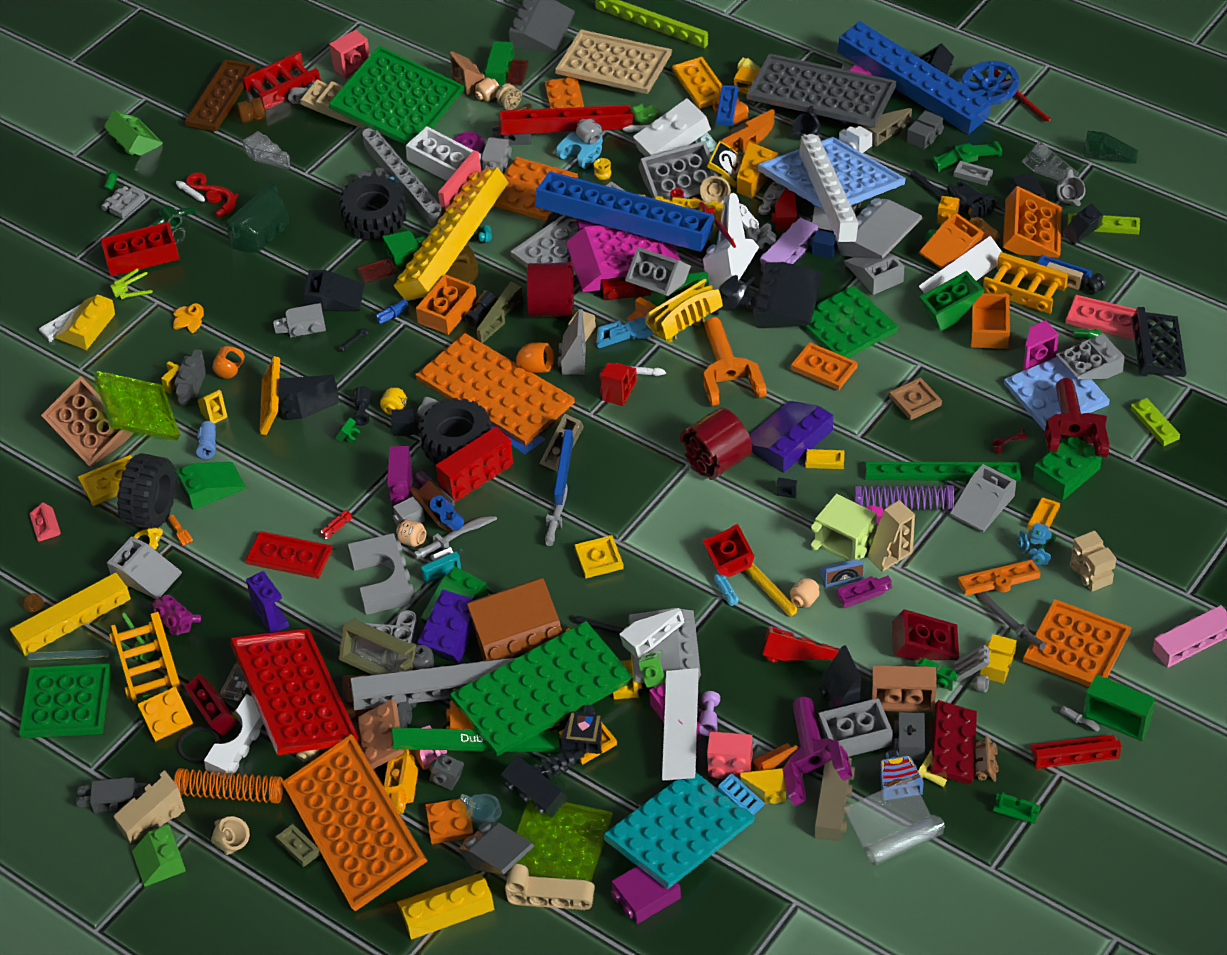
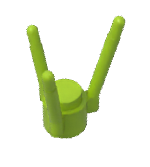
(119, 286)

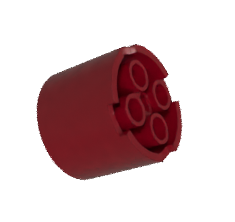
(550, 289)
(716, 443)

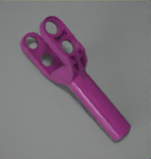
(813, 752)

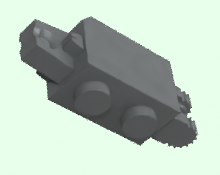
(190, 377)
(109, 795)

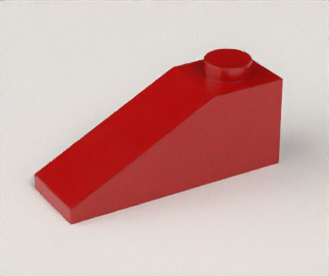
(785, 211)

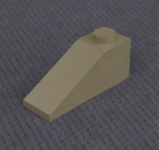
(889, 125)
(552, 454)

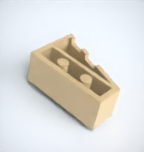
(893, 536)
(150, 810)

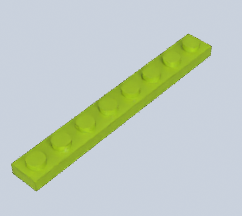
(654, 21)

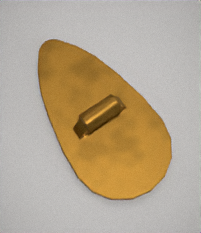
(464, 266)

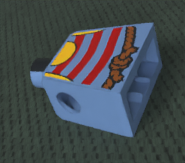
(897, 769)

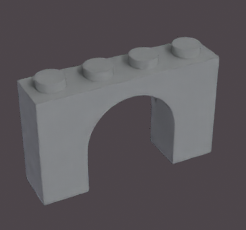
(382, 552)

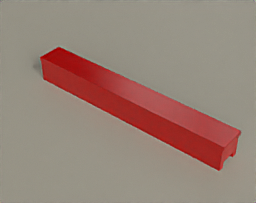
(562, 119)

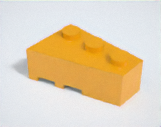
(749, 178)

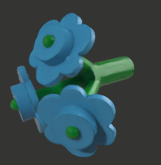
(1041, 535)

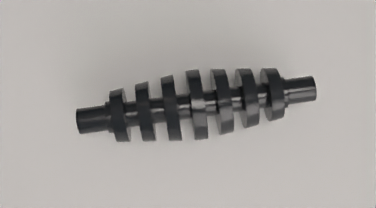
(556, 764)

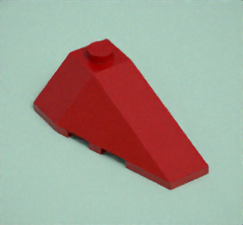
(786, 647)

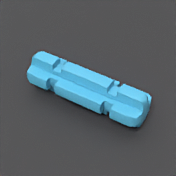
(726, 589)

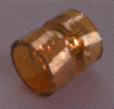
(251, 110)

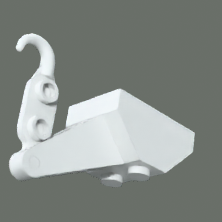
(722, 259)

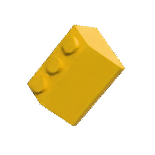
(87, 322)

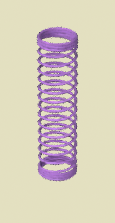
(949, 495)

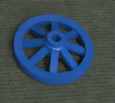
(991, 86)

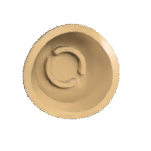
(714, 189)

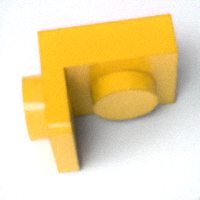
(169, 378)

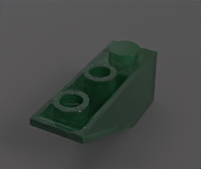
(1106, 147)

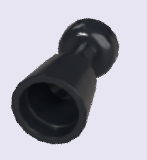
(483, 304)
(362, 399)

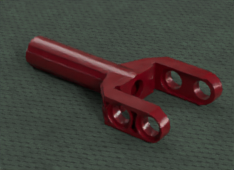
(1074, 423)

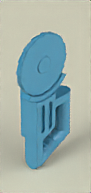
(619, 332)

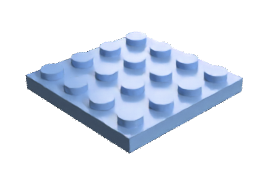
(1038, 395)

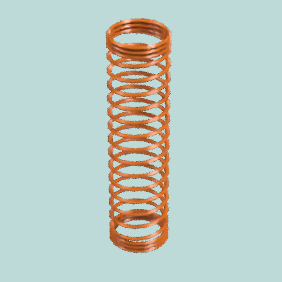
(275, 789)

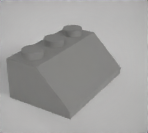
(657, 272)

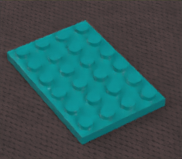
(678, 829)

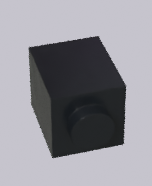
(404, 422)

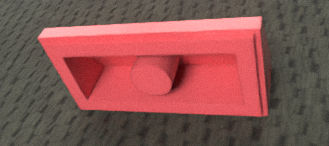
(44, 522)

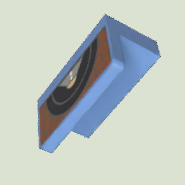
(842, 572)

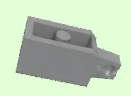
(496, 154)
(301, 321)

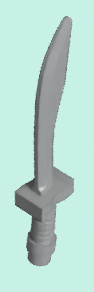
(554, 521)
(443, 543)

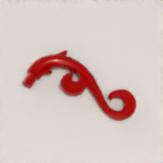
(214, 193)

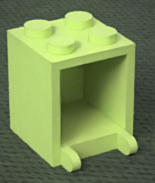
(844, 528)

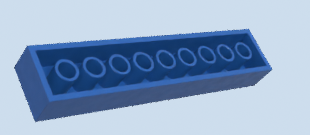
(914, 77)
(625, 211)

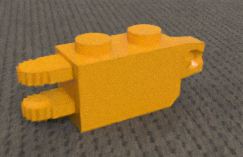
(401, 780)

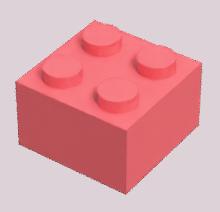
(349, 53)
(729, 754)

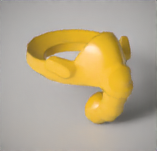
(154, 535)

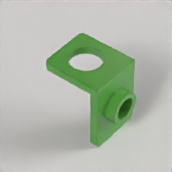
(652, 669)

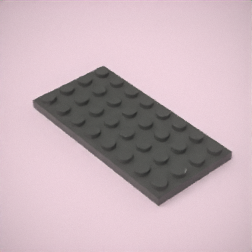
(830, 90)

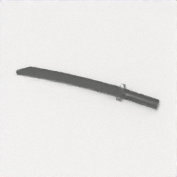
(1020, 630)

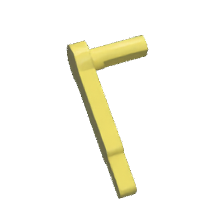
(924, 772)

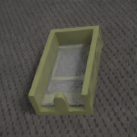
(374, 649)

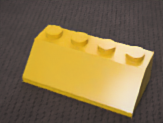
(446, 905)

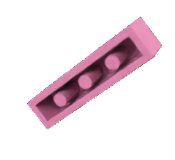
(1191, 637)

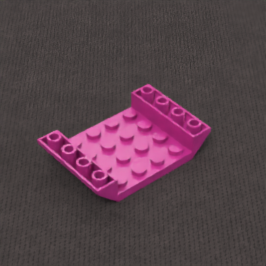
(608, 253)

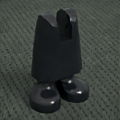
(972, 200)

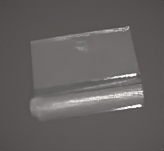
(893, 825)

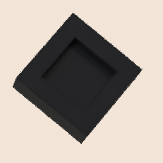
(786, 487)

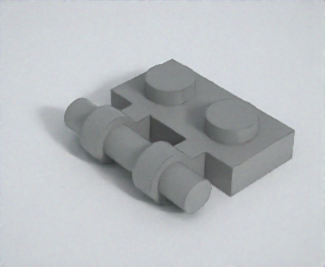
(123, 201)

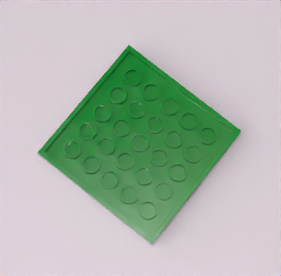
(396, 96)

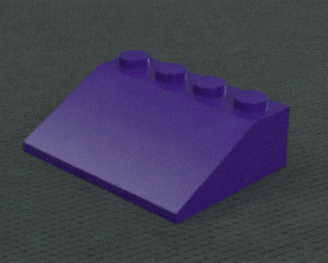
(790, 432)

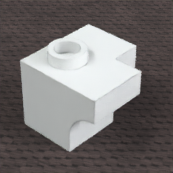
(857, 138)

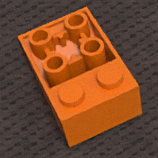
(951, 241)

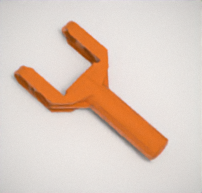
(726, 365)

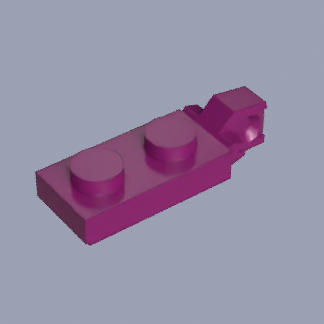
(863, 590)

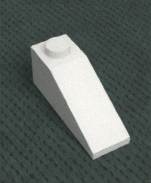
(648, 632)

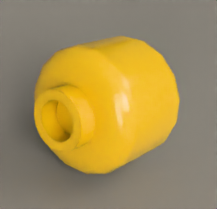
(393, 399)

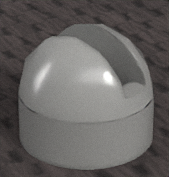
(981, 683)

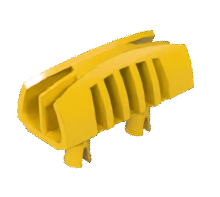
(683, 310)

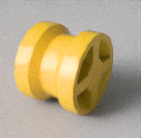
(602, 168)

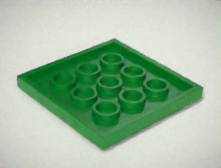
(849, 323)
(65, 701)

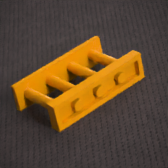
(1029, 270)
(165, 661)

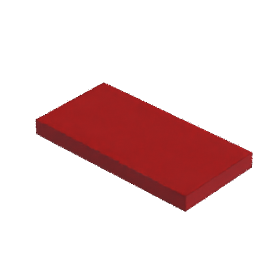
(289, 554)

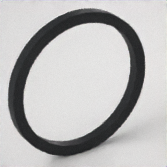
(201, 728)

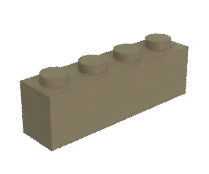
(832, 800)

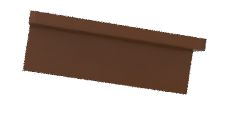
(425, 496)

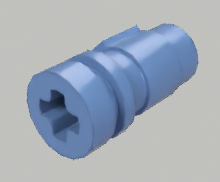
(206, 444)

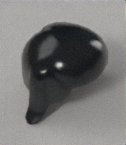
(806, 124)

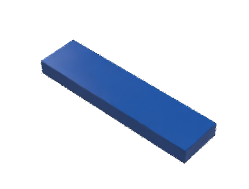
(563, 467)

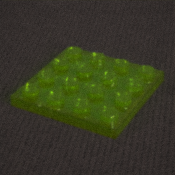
(136, 406)
(566, 843)

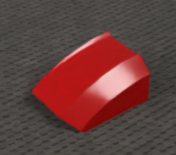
(729, 551)

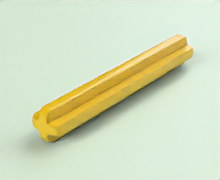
(772, 591)

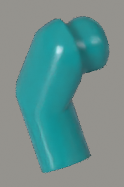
(485, 235)

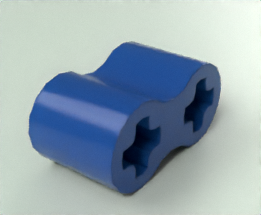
(447, 514)

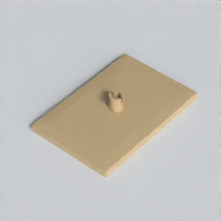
(613, 61)

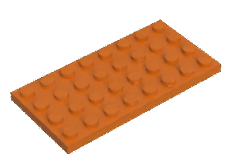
(513, 398)
(354, 822)

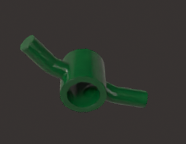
(174, 217)

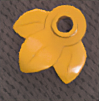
(188, 317)

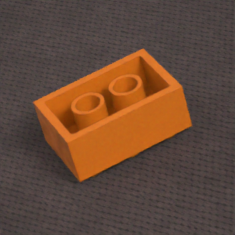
(446, 304)

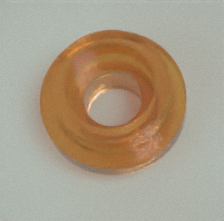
(33, 602)

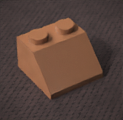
(465, 72)

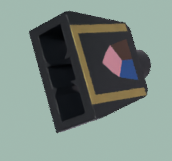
(583, 731)

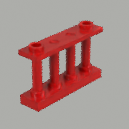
(280, 91)

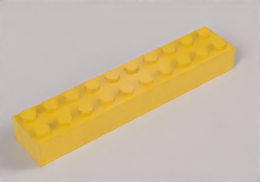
(451, 233)

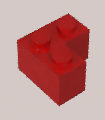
(617, 382)

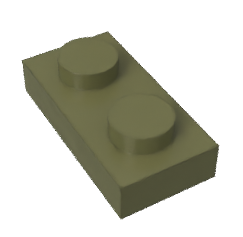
(298, 845)

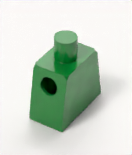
(402, 247)

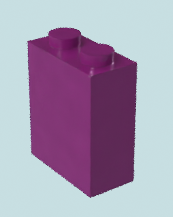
(399, 474)
(642, 894)

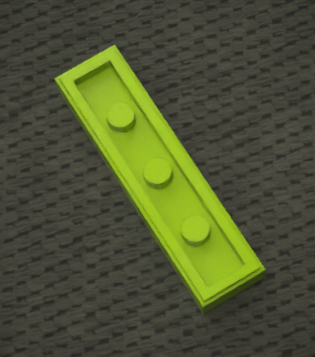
(1116, 224)

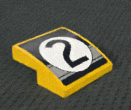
(726, 162)

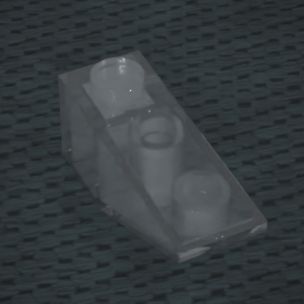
(264, 151)
(1047, 163)

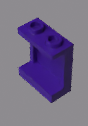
(263, 599)

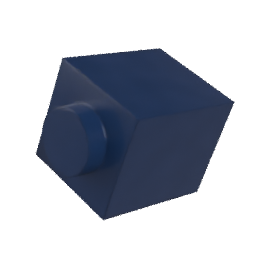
(823, 244)

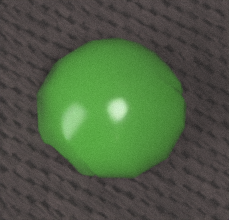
(644, 115)

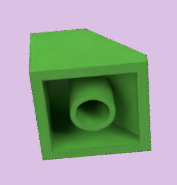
(158, 856)

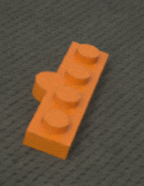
(999, 578)

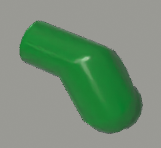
(111, 180)
(1086, 333)

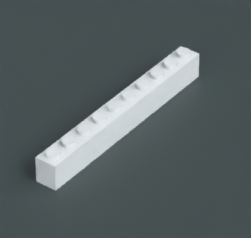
(828, 188)

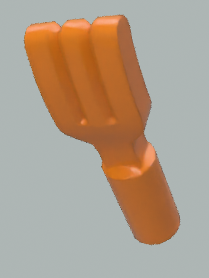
(182, 534)

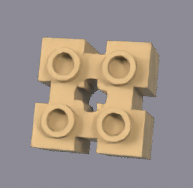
(1092, 561)

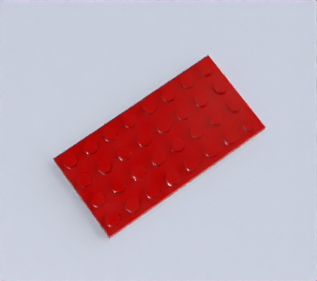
(293, 691)

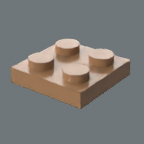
(915, 398)

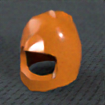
(532, 357)

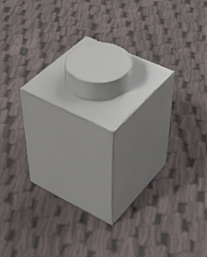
(408, 509)

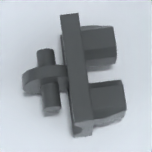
(761, 235)

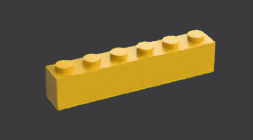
(70, 614)

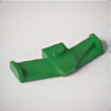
(966, 153)

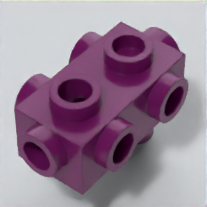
(174, 615)

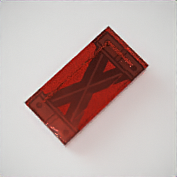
(517, 72)
(377, 270)

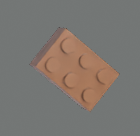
(905, 688)

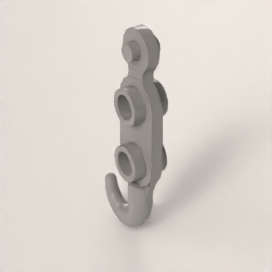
(771, 197)

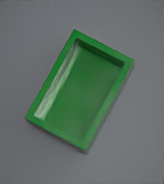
(1067, 468)
(1119, 707)

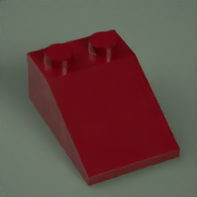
(924, 637)

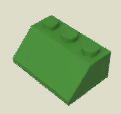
(131, 133)

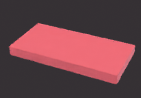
(458, 179)
(1101, 315)

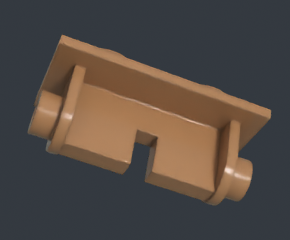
(986, 751)

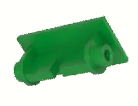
(944, 676)
(1016, 808)

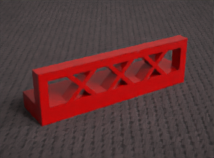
(1075, 751)

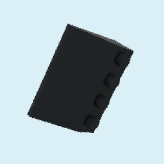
(786, 295)

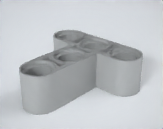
(405, 628)

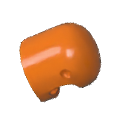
(223, 367)

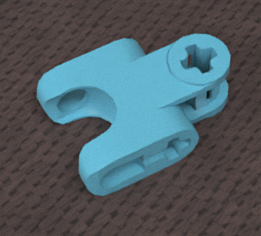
(575, 146)

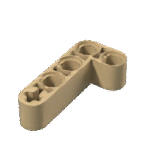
(547, 892)

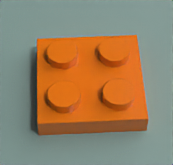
(448, 821)

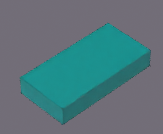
(440, 567)

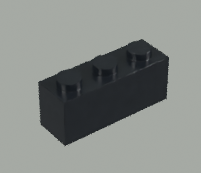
(533, 787)

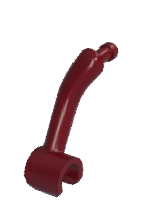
(998, 443)

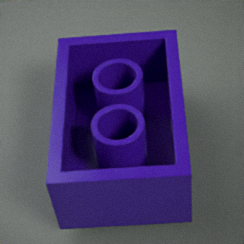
(448, 627)

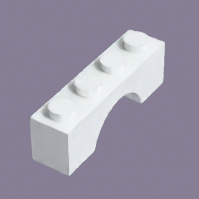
(227, 756)

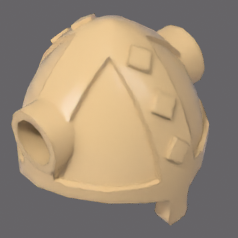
(230, 834)

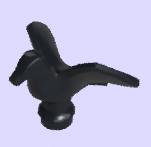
(735, 295)

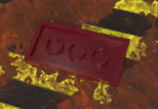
(953, 742)

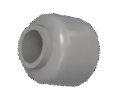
(588, 131)

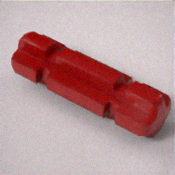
(335, 524)

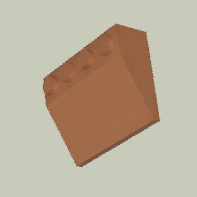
(83, 422)

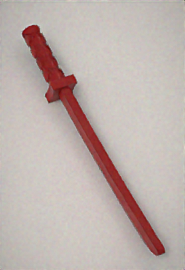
(1022, 98)
(706, 209)

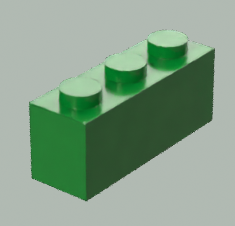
(499, 61)

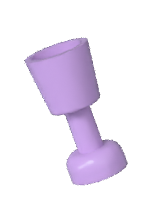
(708, 718)

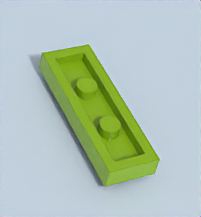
(1155, 422)

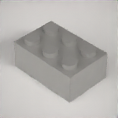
(857, 727)

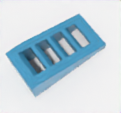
(732, 785)

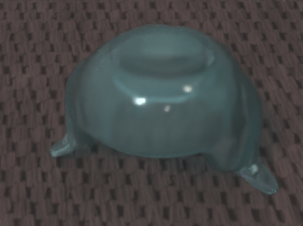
(482, 808)

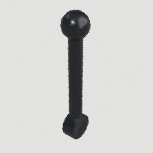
(364, 331)

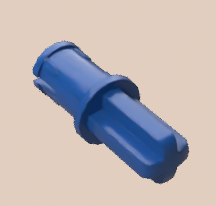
(392, 311)

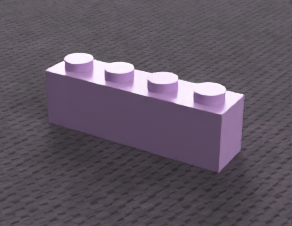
(791, 243)

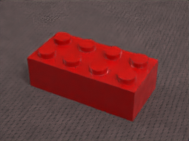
(140, 248)
(475, 464)

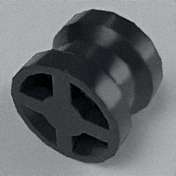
(1094, 284)

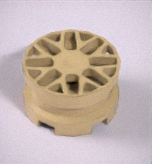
(509, 96)

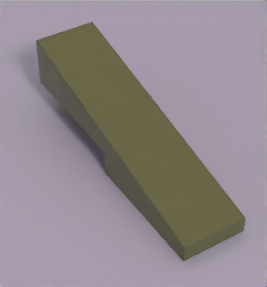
(495, 318)

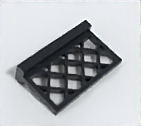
(1145, 342)

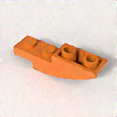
(754, 132)

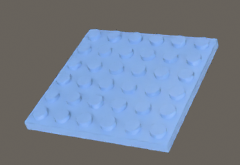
(856, 172)

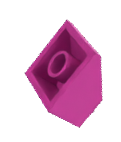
(1040, 345)

